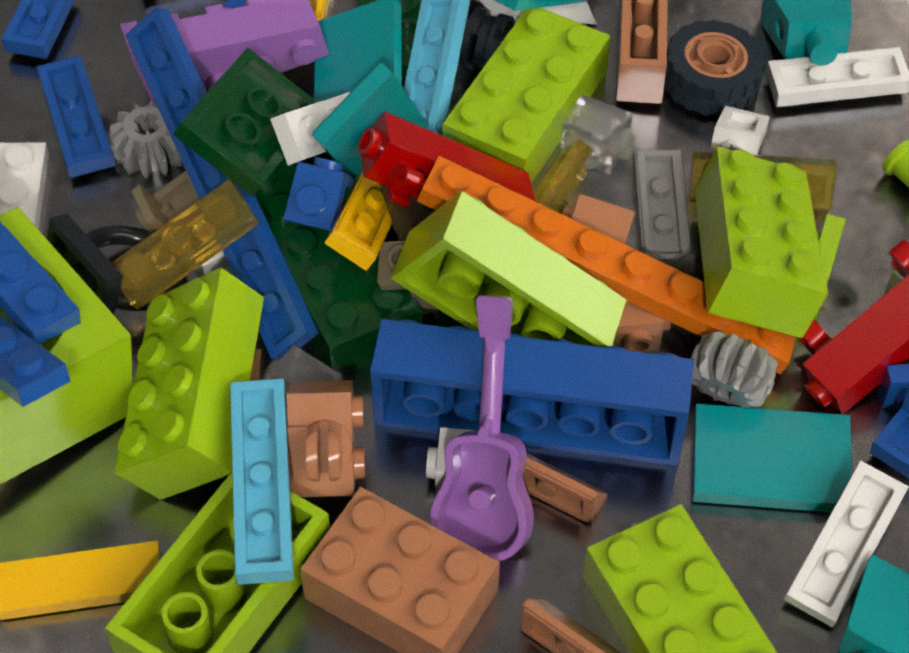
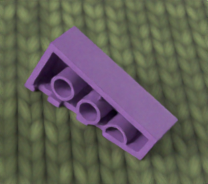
(276, 30)

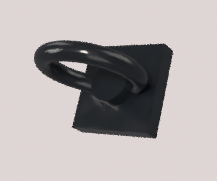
(87, 260)

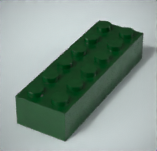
(336, 291)

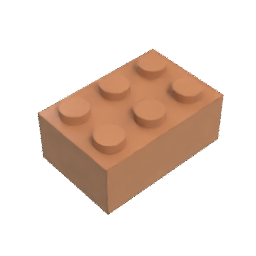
(399, 578)

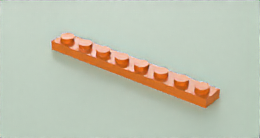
(622, 268)

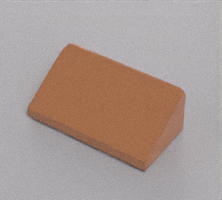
(562, 490)
(559, 631)

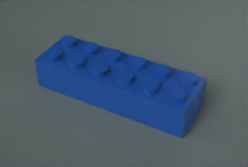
(551, 393)

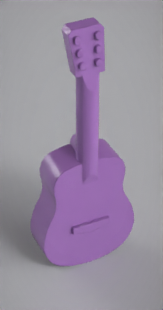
(484, 482)

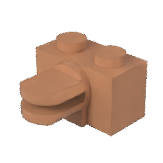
(323, 438)

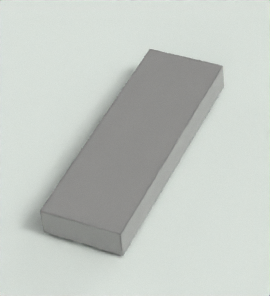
(661, 204)

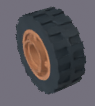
(713, 67)

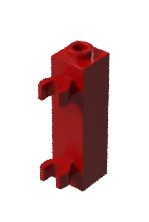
(405, 153)
(856, 358)

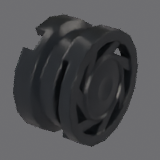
(483, 37)

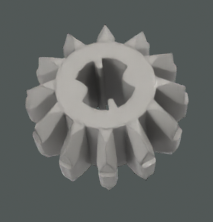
(143, 141)
(733, 370)

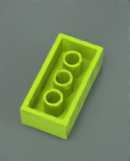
(529, 89)
(759, 243)
(475, 252)
(181, 390)
(670, 591)
(193, 592)

